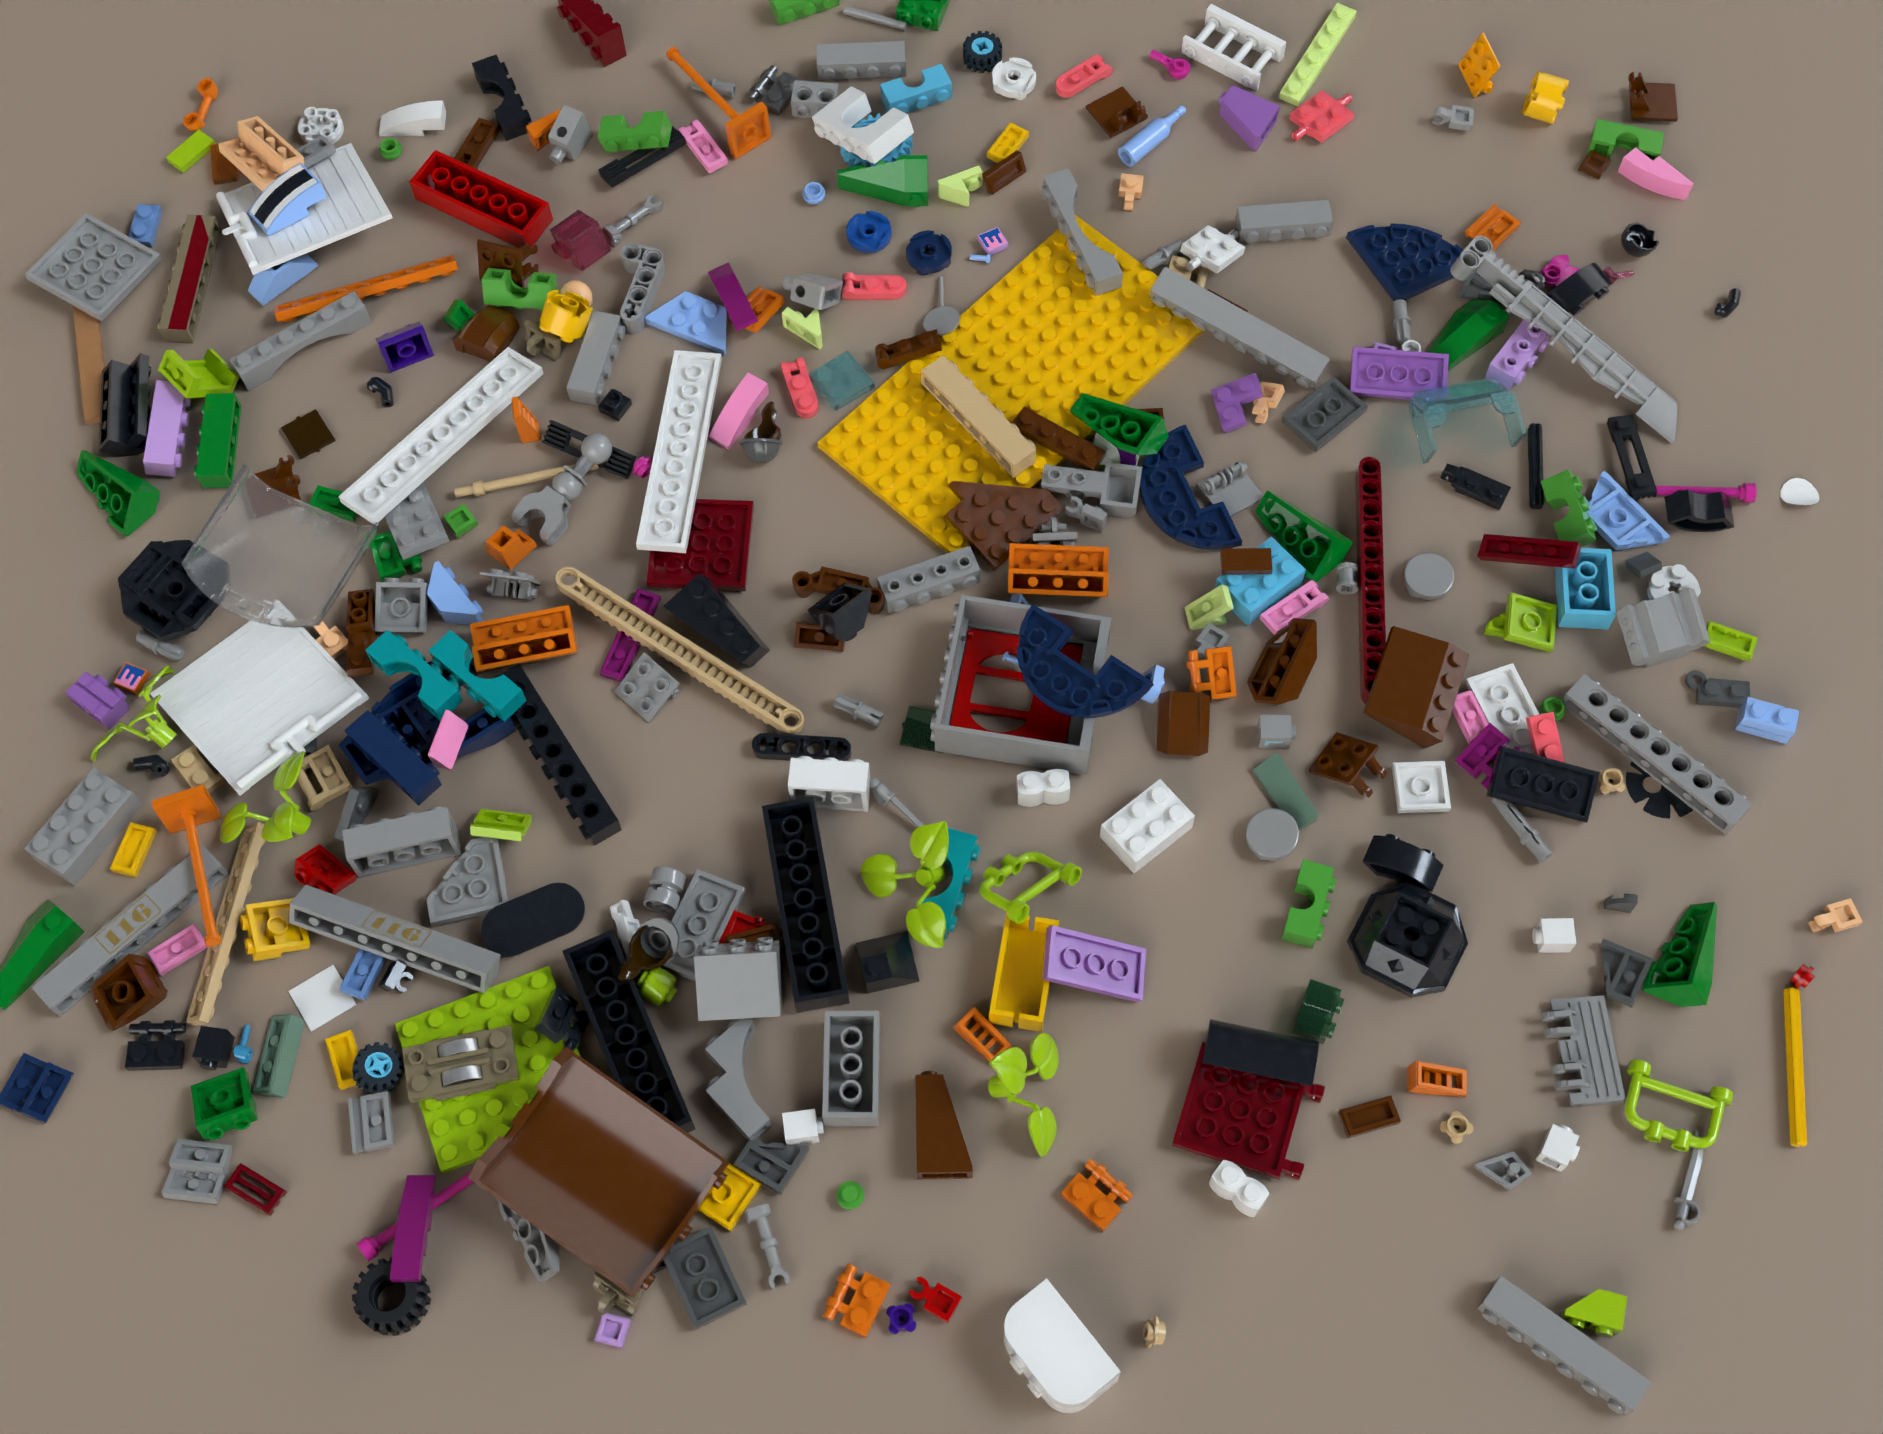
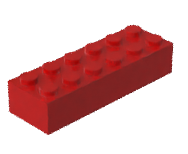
(481, 200)

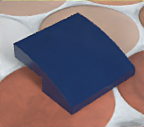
(35, 1088)

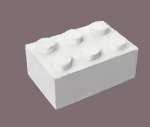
(831, 783)
(1147, 826)

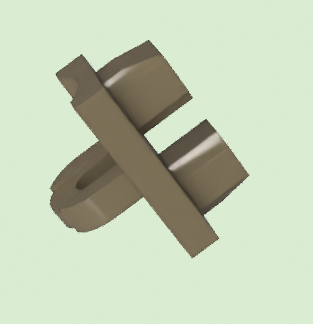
(535, 345)
(614, 1295)

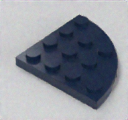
(1405, 257)

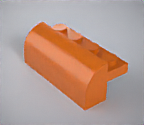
(1058, 570)
(523, 638)

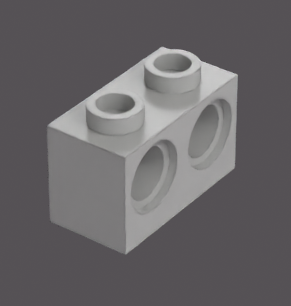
(811, 97)

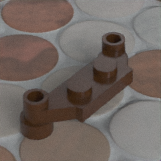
(829, 579)

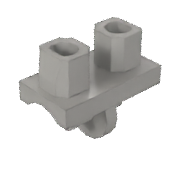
(1061, 538)

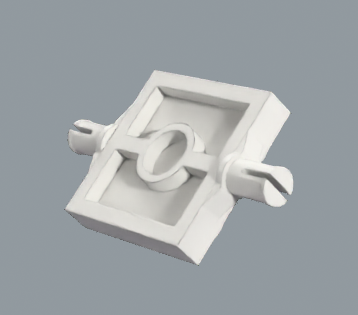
(1212, 249)

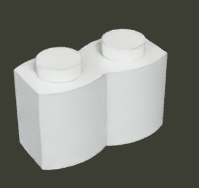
(1047, 787)
(1232, 1184)

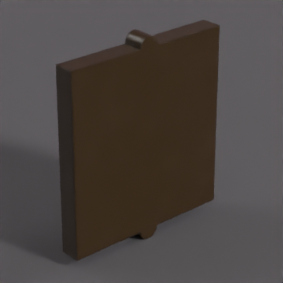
(308, 434)

